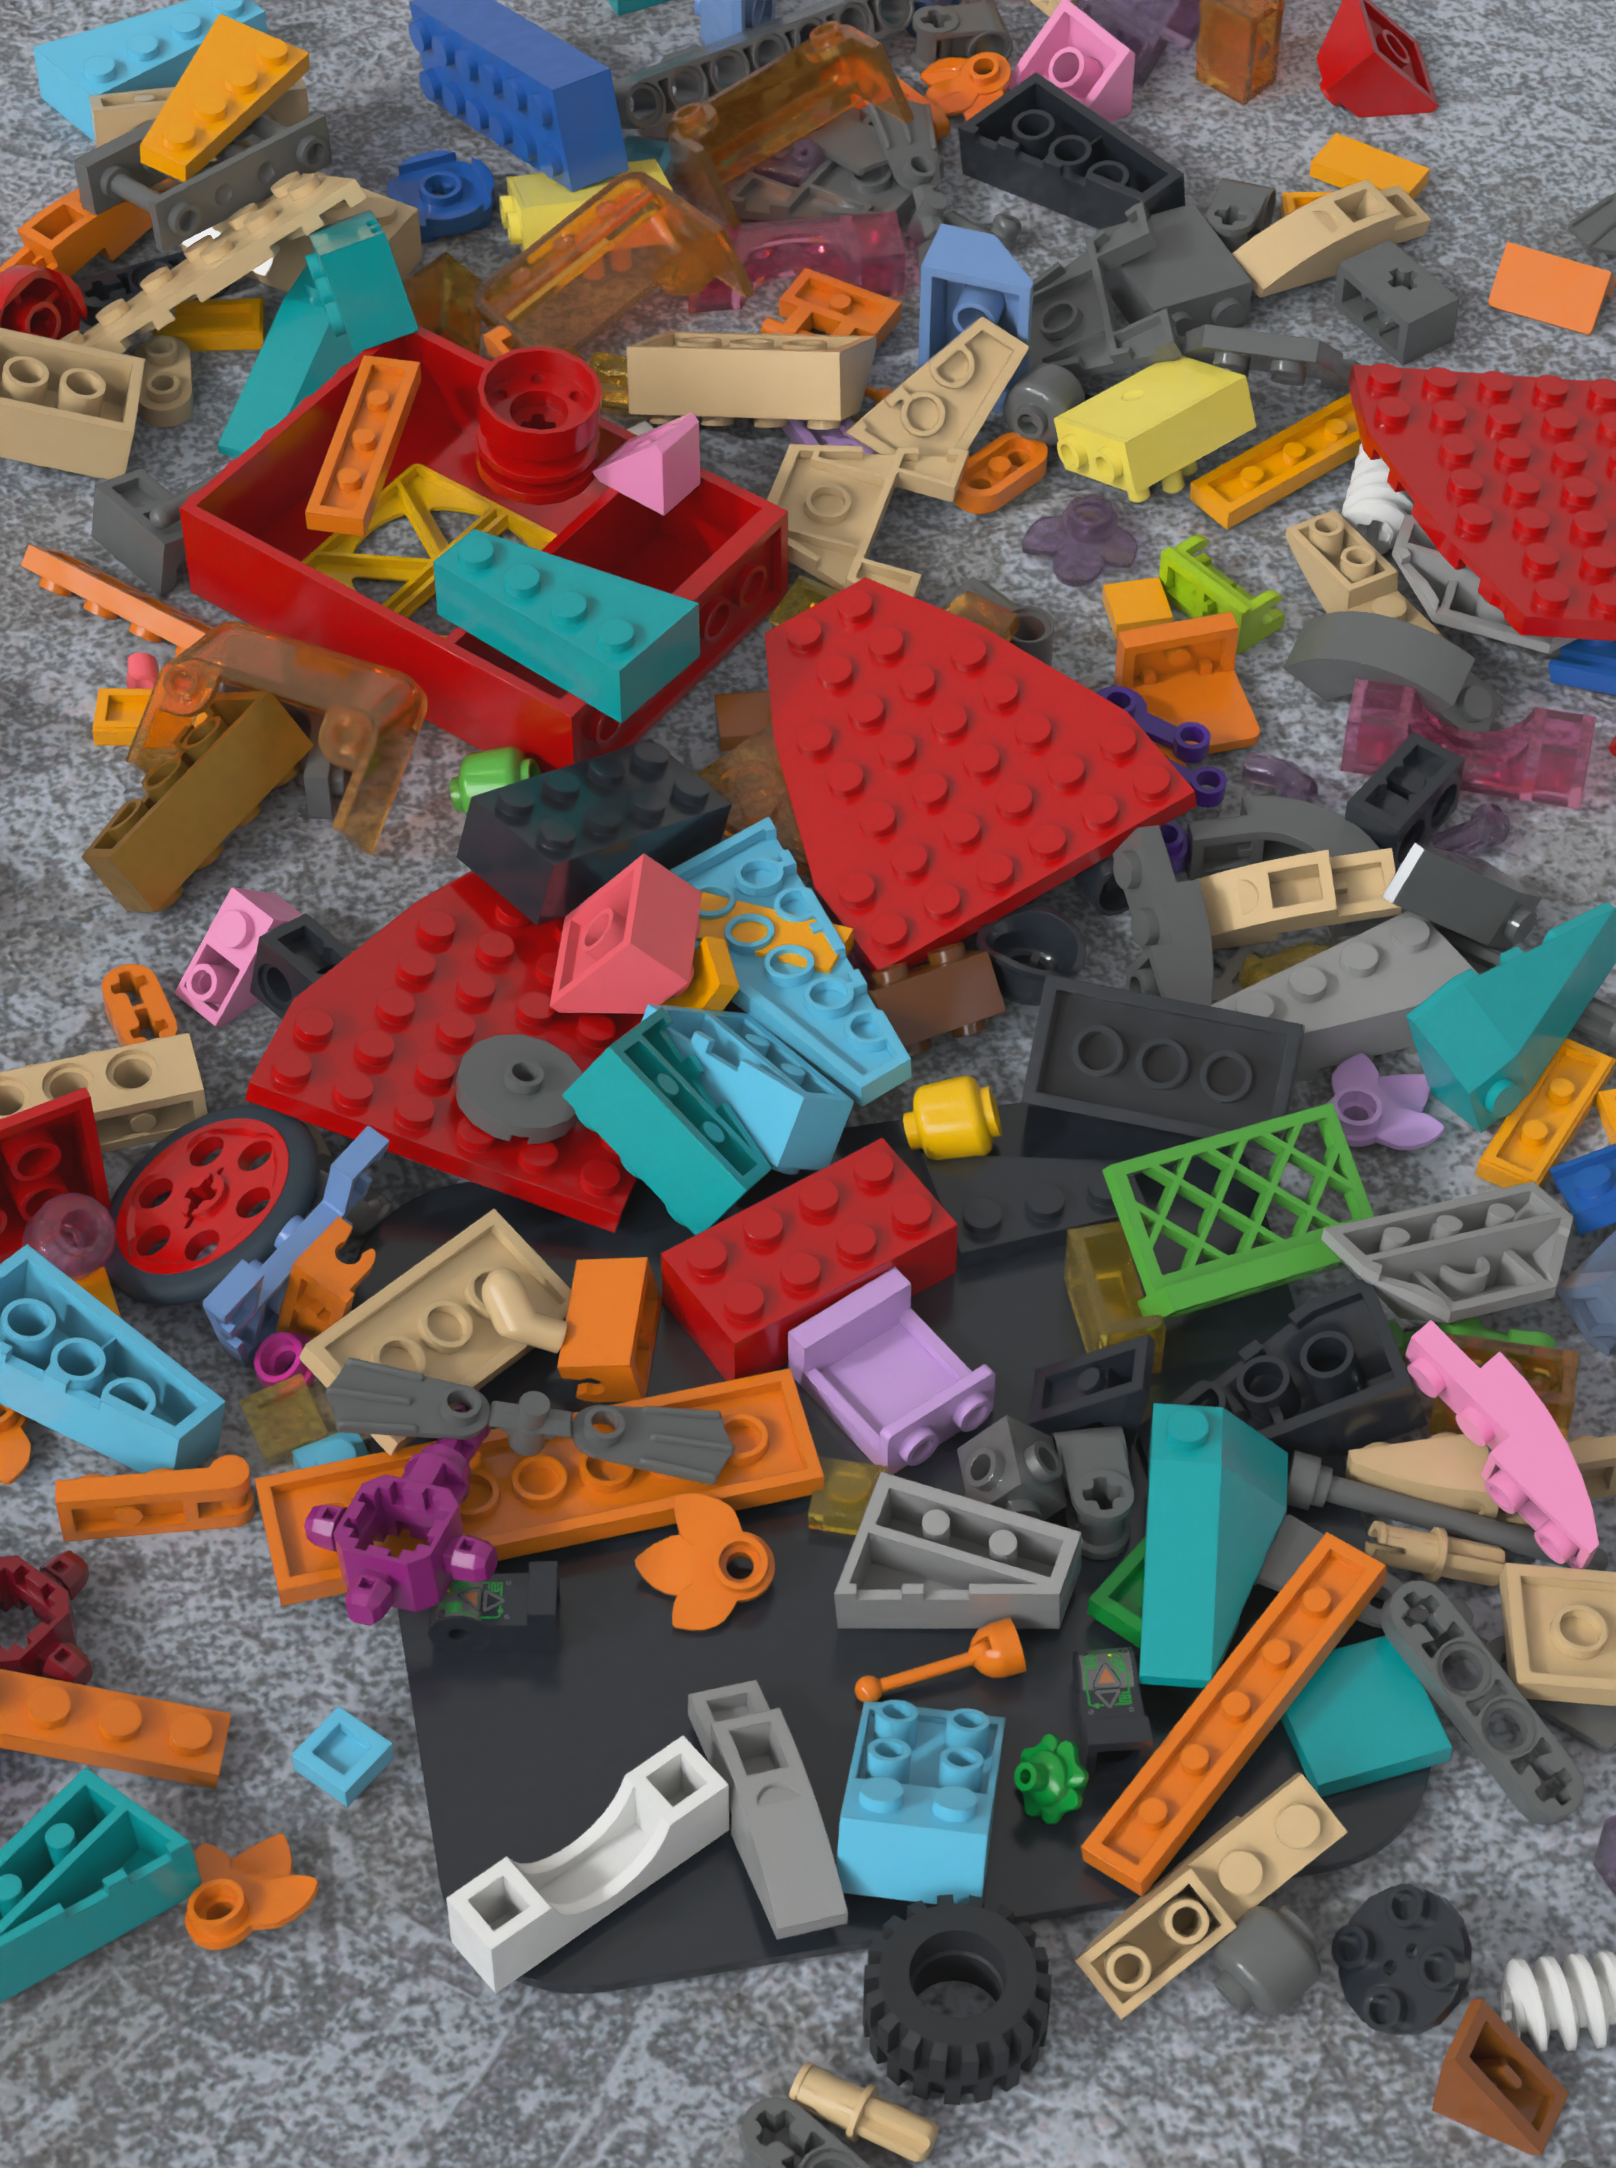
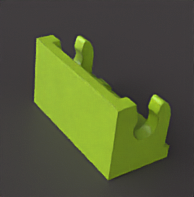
(1203, 590)

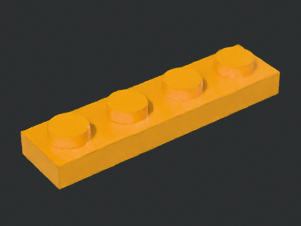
(1279, 464)

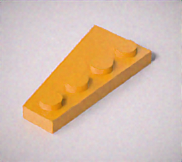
(219, 95)

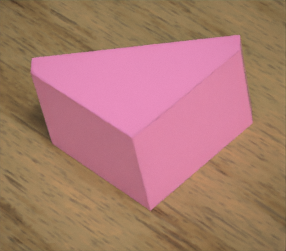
(657, 465)

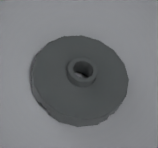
(517, 1088)

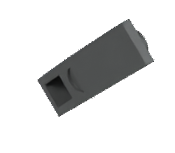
(1165, 921)

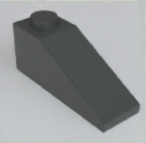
(1464, 896)

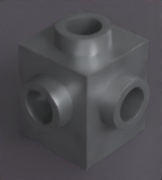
(1013, 1469)

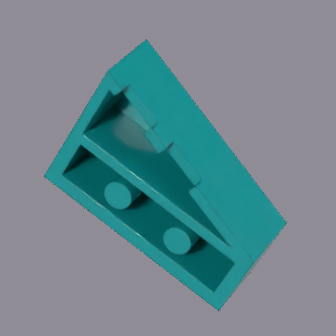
(360, 282)
(667, 1125)
(84, 1877)

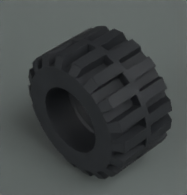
(968, 1947)

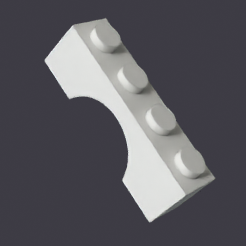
(530, 1910)

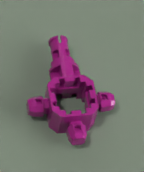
(427, 1505)

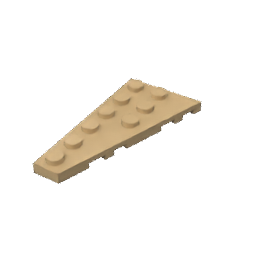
(221, 260)

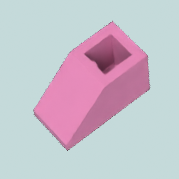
(223, 966)

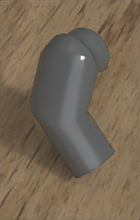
(1004, 227)

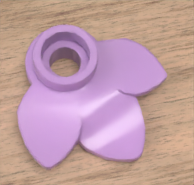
(1382, 1107)

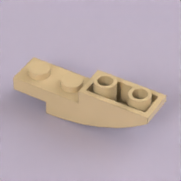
(1326, 232)
(1348, 570)
(1296, 894)
(1450, 1466)
(1208, 1894)

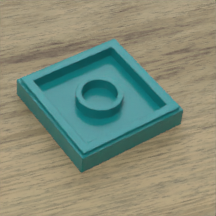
(1364, 1720)

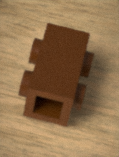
(938, 997)

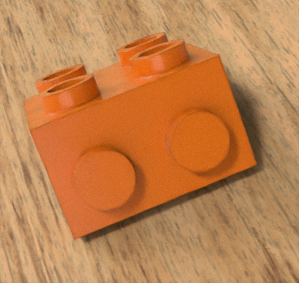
(1190, 677)

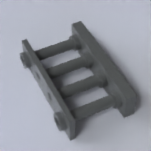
(211, 196)

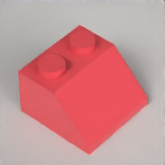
(628, 943)

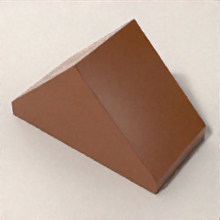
(1498, 2083)

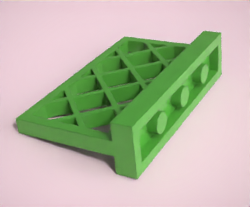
(1249, 1269)

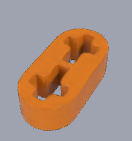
(128, 1019)

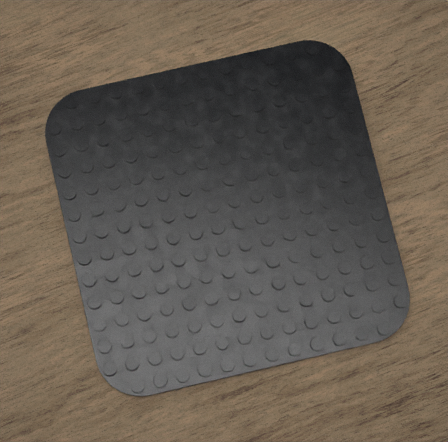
(538, 1743)

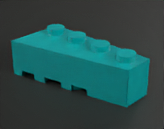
(568, 621)

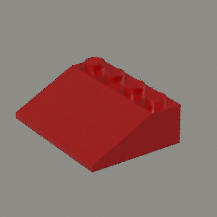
(45, 1155)

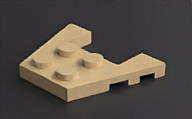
(840, 500)

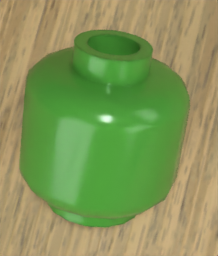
(488, 771)

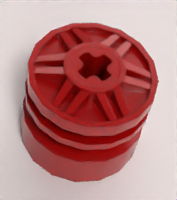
(538, 425)

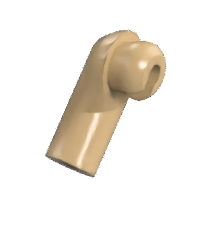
(515, 1315)

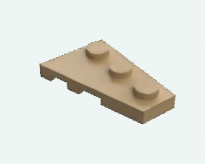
(946, 396)

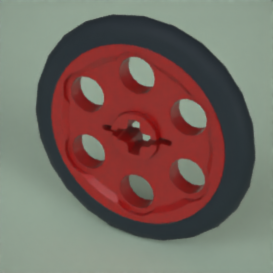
(209, 1202)

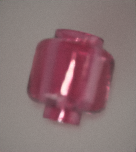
(83, 1224)

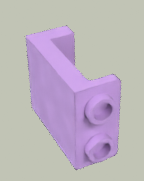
(888, 1375)

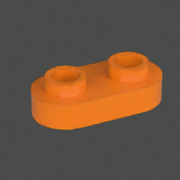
(1001, 473)

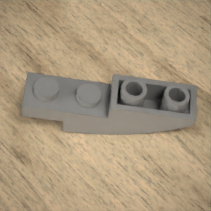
(771, 1808)

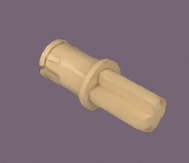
(1436, 1554)
(863, 2113)

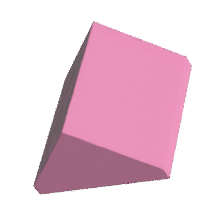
(1082, 62)

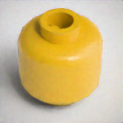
(953, 1119)

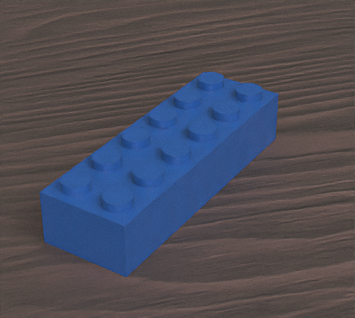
(520, 88)

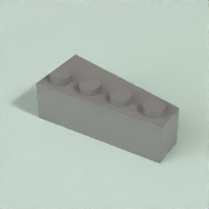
(1356, 992)

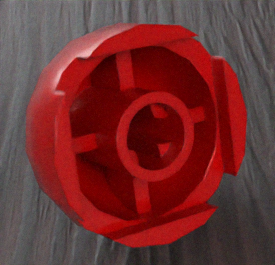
(40, 301)

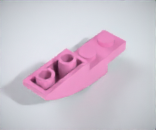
(1529, 1458)

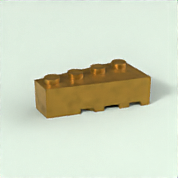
(197, 799)

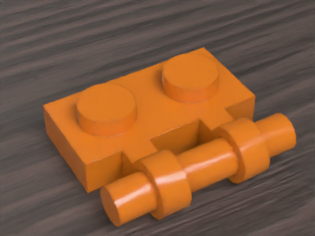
(833, 308)

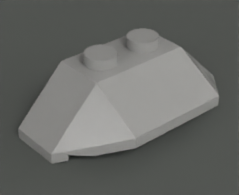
(1452, 594)
(1459, 1253)

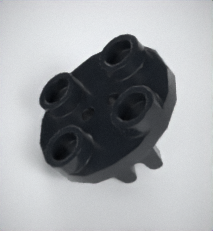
(1386, 1933)

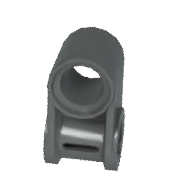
(958, 32)
(1240, 211)
(1097, 1488)

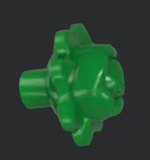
(1051, 1778)

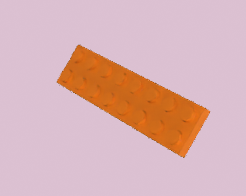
(559, 1493)

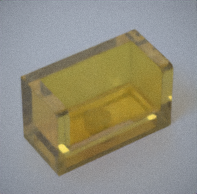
(1107, 1289)

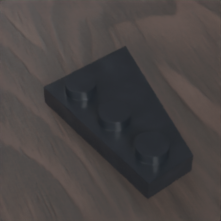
(1019, 1202)

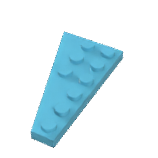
(812, 1012)

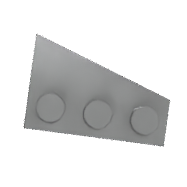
(953, 1564)

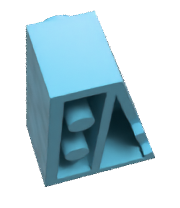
(771, 1089)

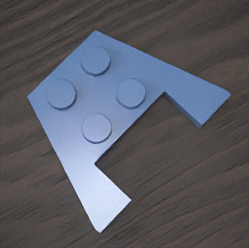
(250, 1297)

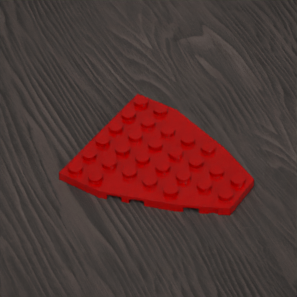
(1506, 482)
(946, 770)
(389, 1032)

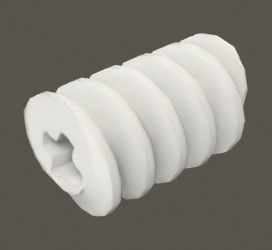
(1373, 505)
(1560, 1998)

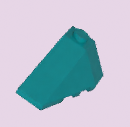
(291, 365)
(1497, 1031)
(1208, 1528)

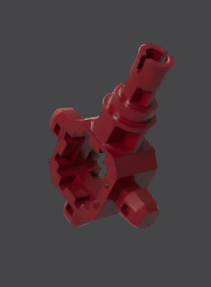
(53, 1642)

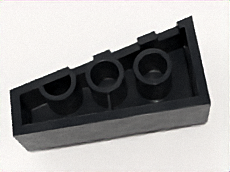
(1065, 157)

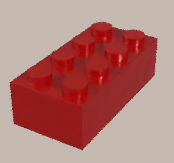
(802, 1252)

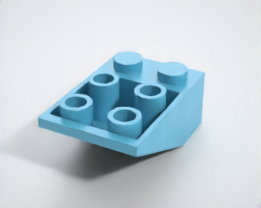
(919, 1803)

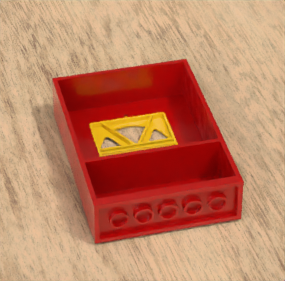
(264, 566)

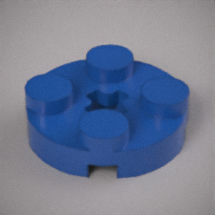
(466, 191)

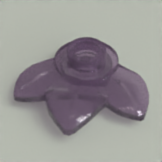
(1081, 540)

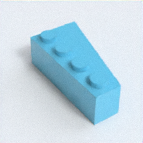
(130, 54)
(95, 1375)

